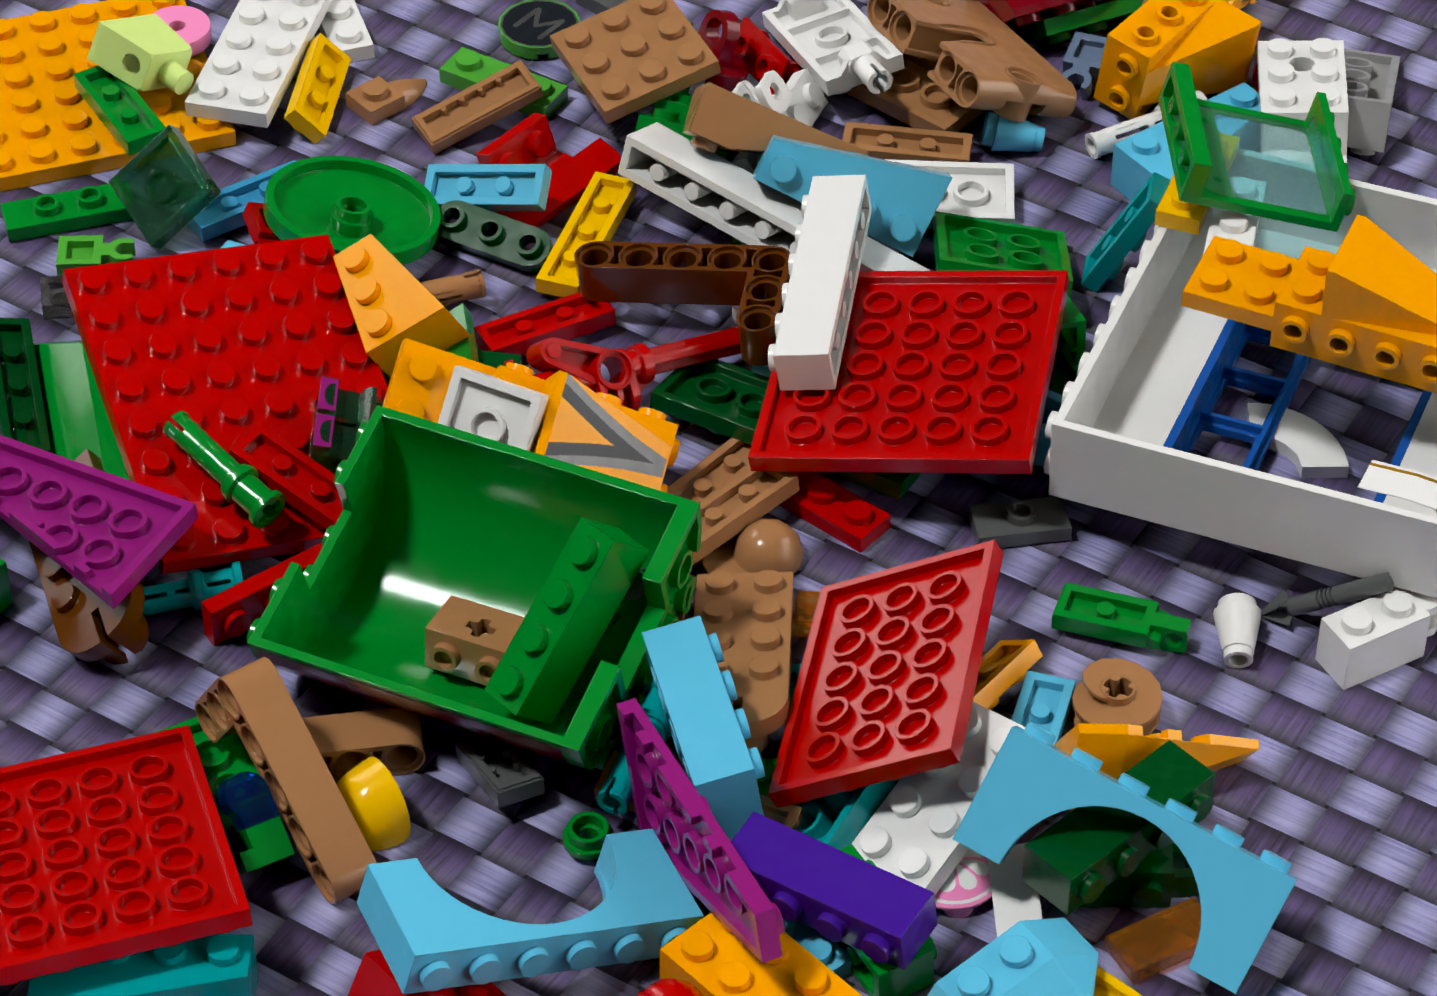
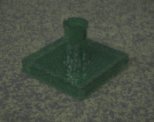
(164, 187)

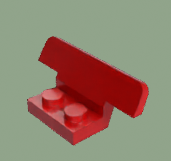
(534, 144)

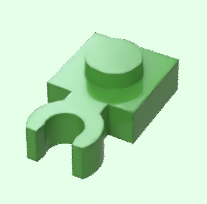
(92, 250)

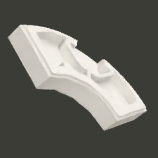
(1304, 443)

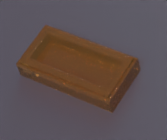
(1156, 941)

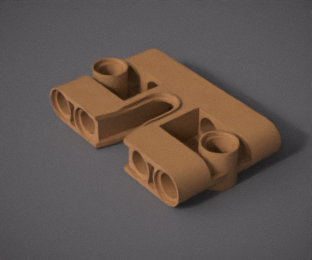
(976, 57)

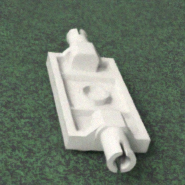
(834, 44)

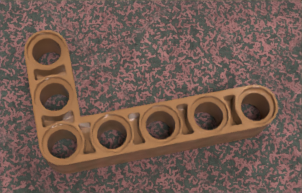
(284, 753)

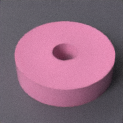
(189, 24)

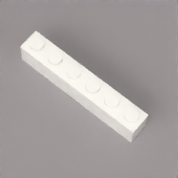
(821, 283)

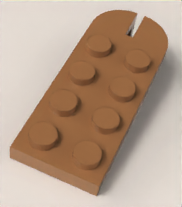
(755, 635)

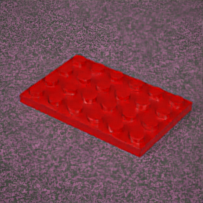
(888, 675)

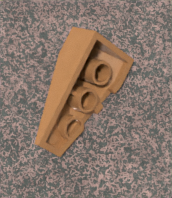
(740, 125)

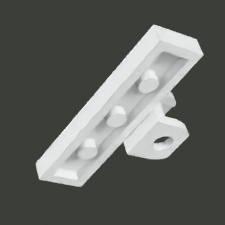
(798, 99)

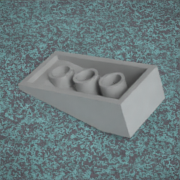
(1370, 98)

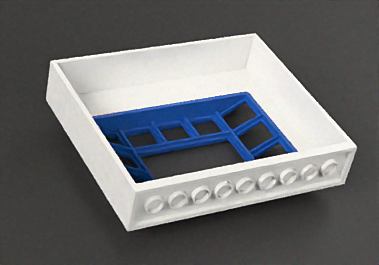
(1153, 389)

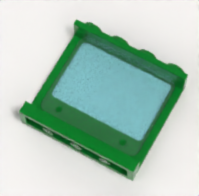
(1255, 158)

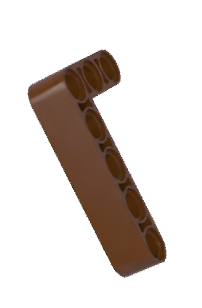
(692, 275)

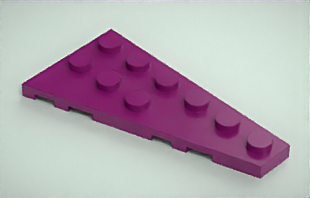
(88, 519)
(694, 838)

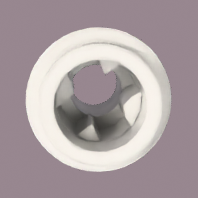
(1237, 627)

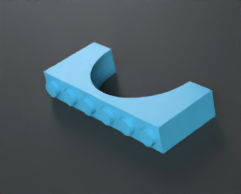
(1235, 887)
(444, 944)

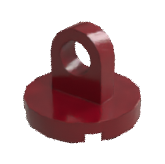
(732, 67)

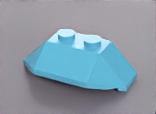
(1027, 960)

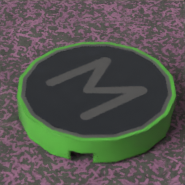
(528, 27)

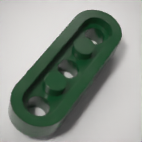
(502, 248)

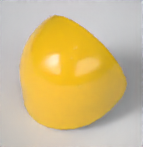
(376, 804)

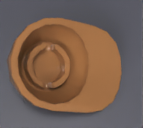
(759, 547)

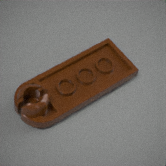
(81, 618)

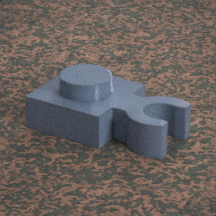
(1084, 61)

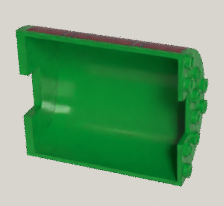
(481, 522)

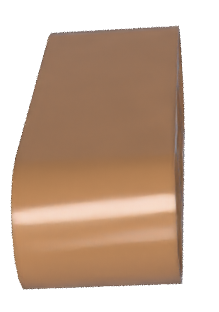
(352, 737)

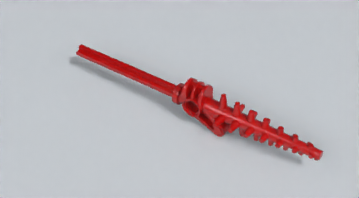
(629, 369)

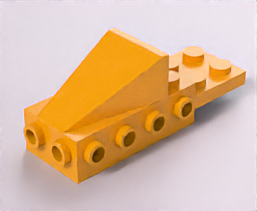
(1205, 34)
(1364, 294)

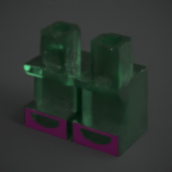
(337, 420)

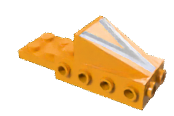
(576, 423)

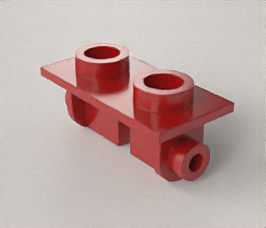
(762, 54)

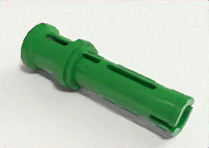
(238, 481)

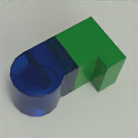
(256, 821)

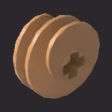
(1117, 694)

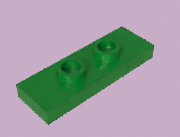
(62, 212)

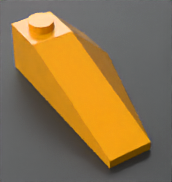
(1124, 746)

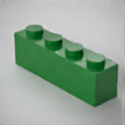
(566, 620)

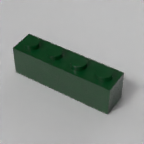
(1101, 843)

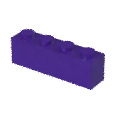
(837, 892)

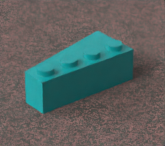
(192, 968)

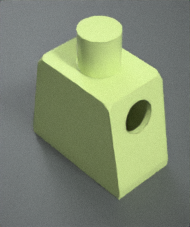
(143, 53)

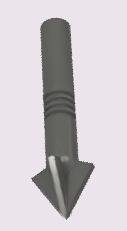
(1284, 608)

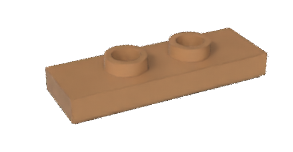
(477, 107)

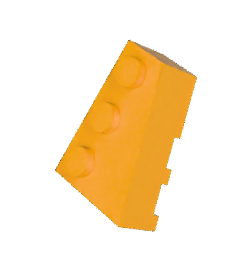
(391, 304)

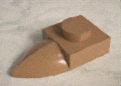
(381, 99)

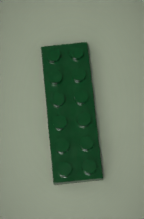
(729, 404)

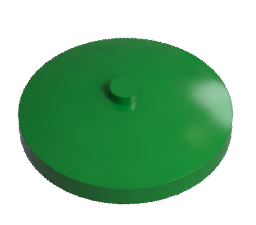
(351, 201)

